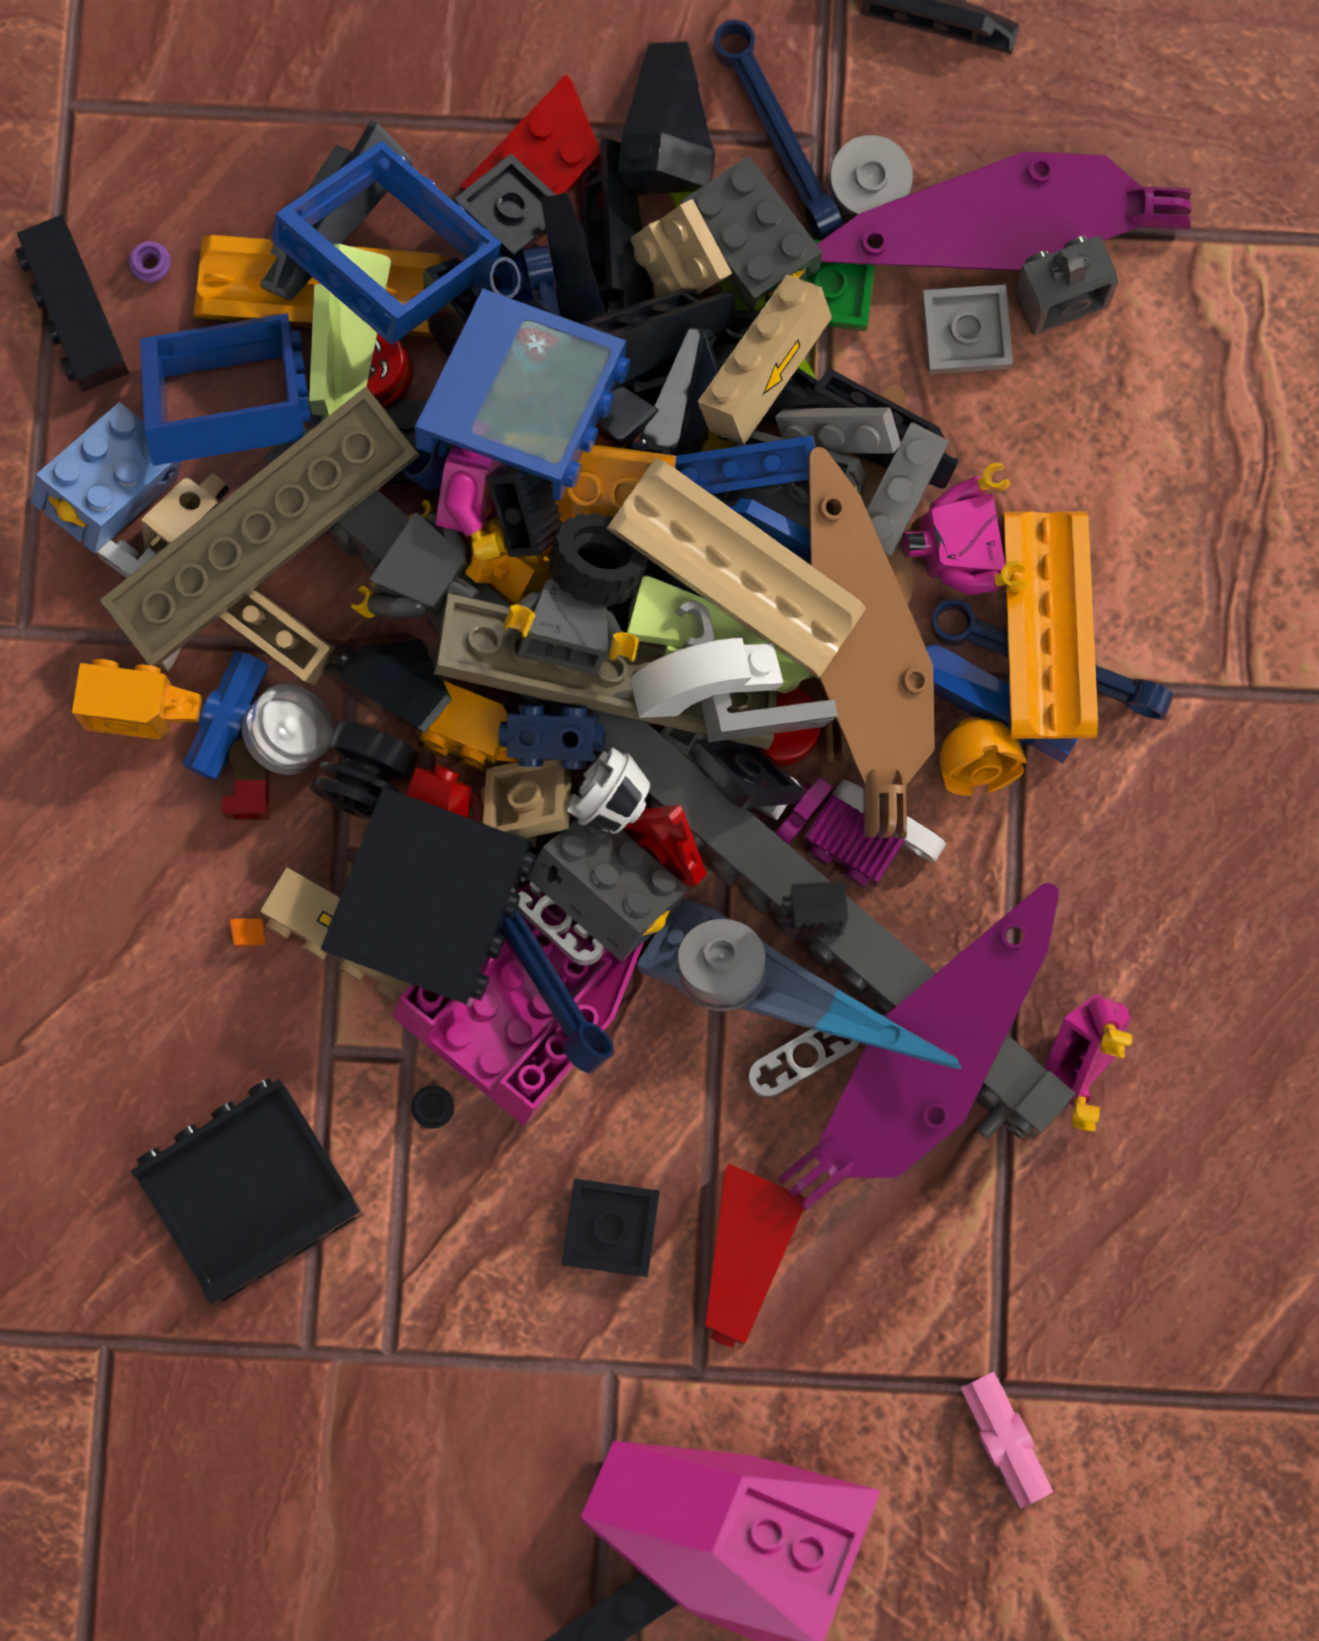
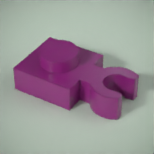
(806, 807)

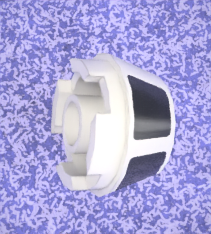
(611, 793)

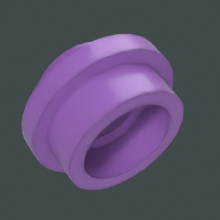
(142, 253)

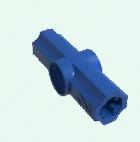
(224, 714)

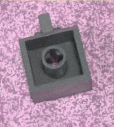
(1066, 284)

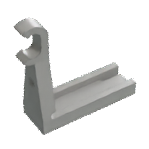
(724, 725)

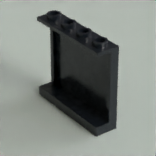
(429, 897)
(246, 1190)

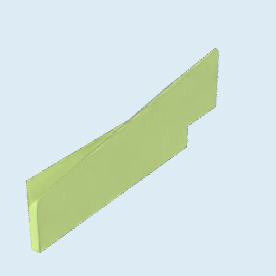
(342, 340)
(655, 621)

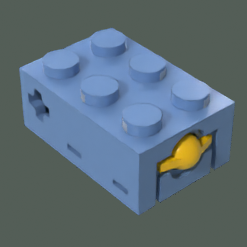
(102, 479)

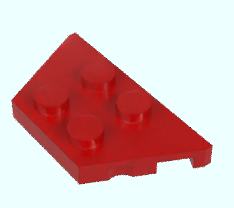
(549, 141)
(669, 840)

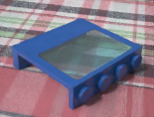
(524, 389)

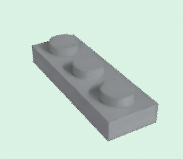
(842, 428)
(905, 484)

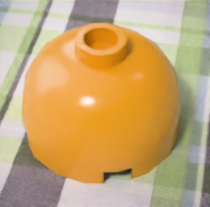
(979, 755)

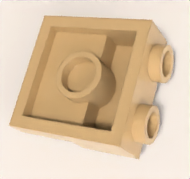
(680, 252)
(527, 799)

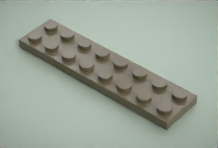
(259, 527)
(482, 652)

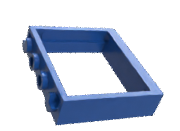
(349, 282)
(218, 348)

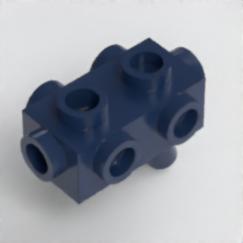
(540, 735)

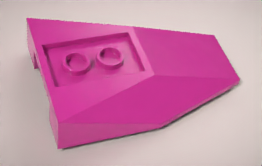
(510, 1038)
(733, 1535)

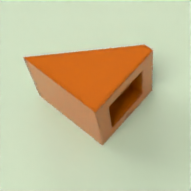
(247, 932)

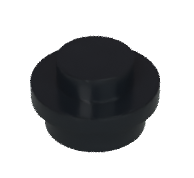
(432, 1107)

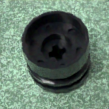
(366, 767)

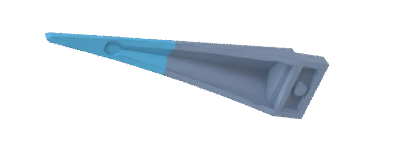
(790, 992)

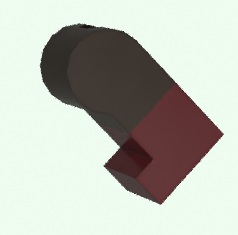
(250, 787)

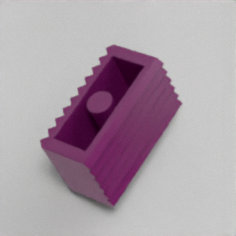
(840, 838)

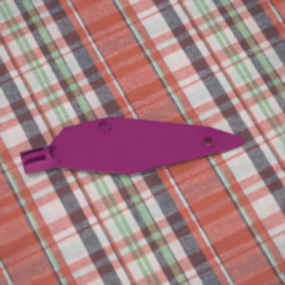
(1008, 214)
(907, 1105)

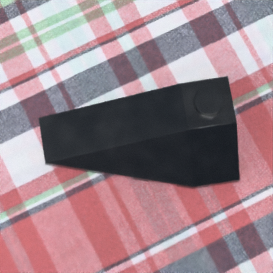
(391, 677)

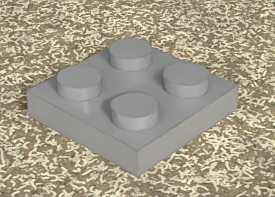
(967, 329)

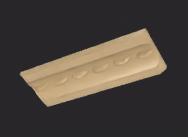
(737, 567)

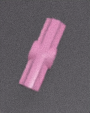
(1006, 1440)

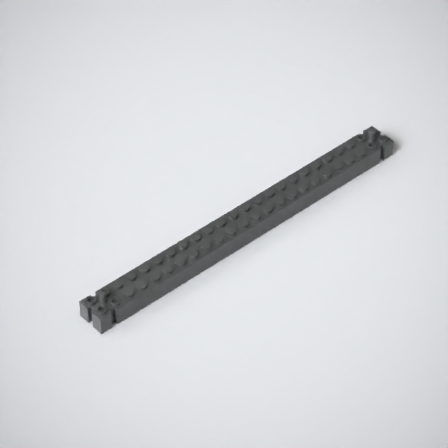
(754, 858)

